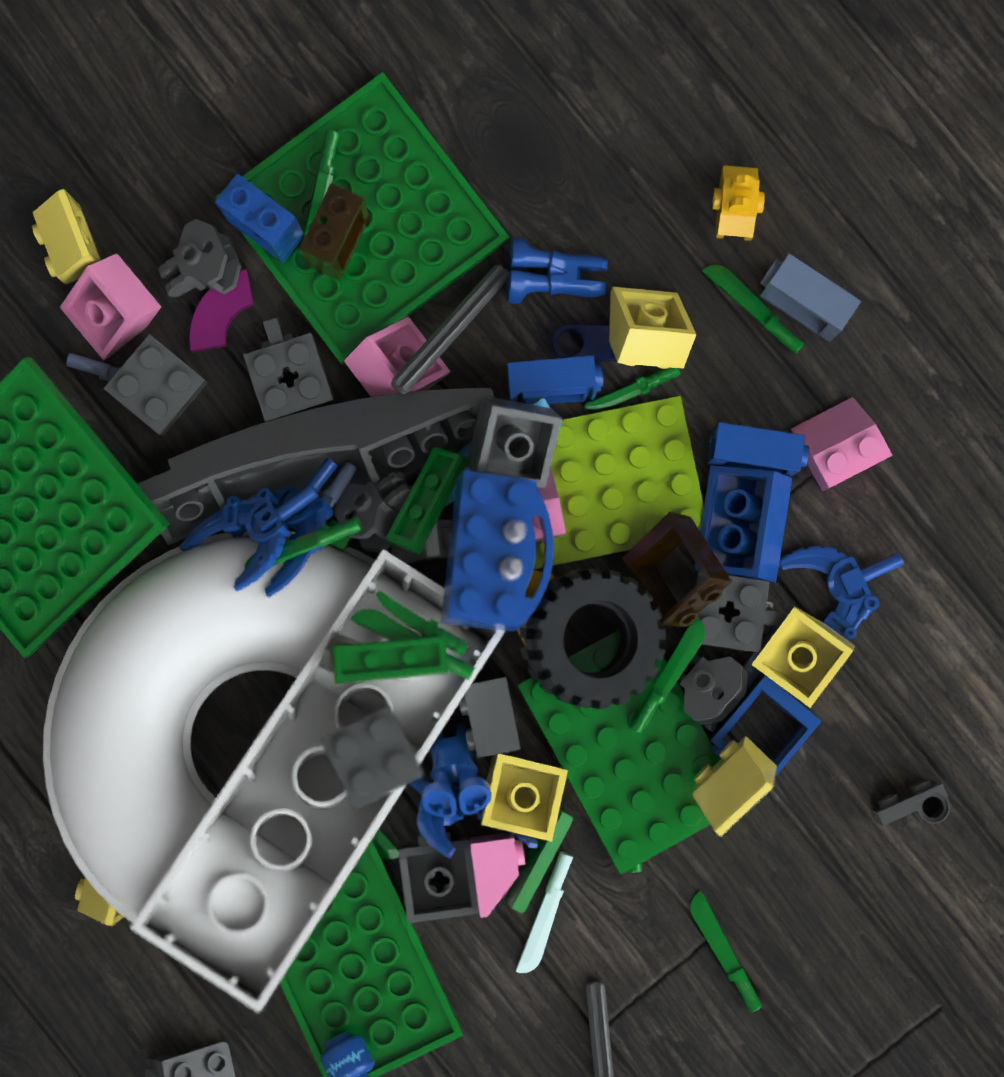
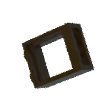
(332, 244)
(655, 547)

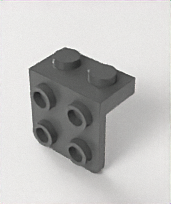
(206, 1061)

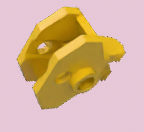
(737, 202)

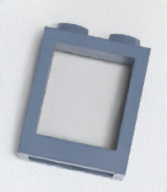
(808, 297)

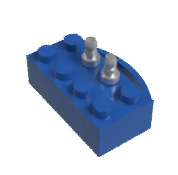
(494, 552)

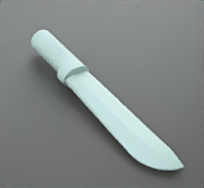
(542, 924)

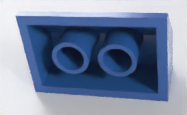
(746, 520)

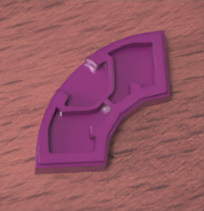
(216, 313)

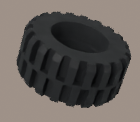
(637, 639)

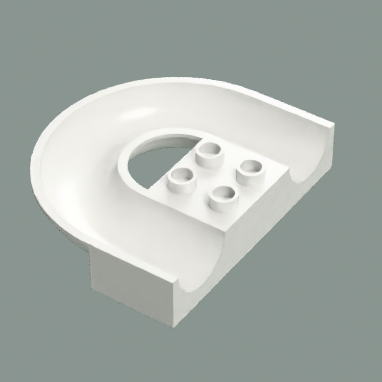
(251, 872)

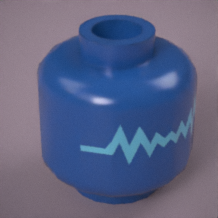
(347, 1056)

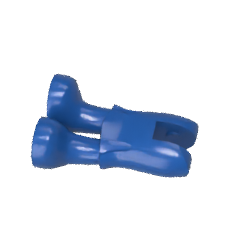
(561, 276)
(453, 764)

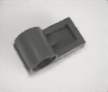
(895, 807)

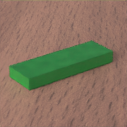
(426, 500)
(390, 659)
(537, 865)

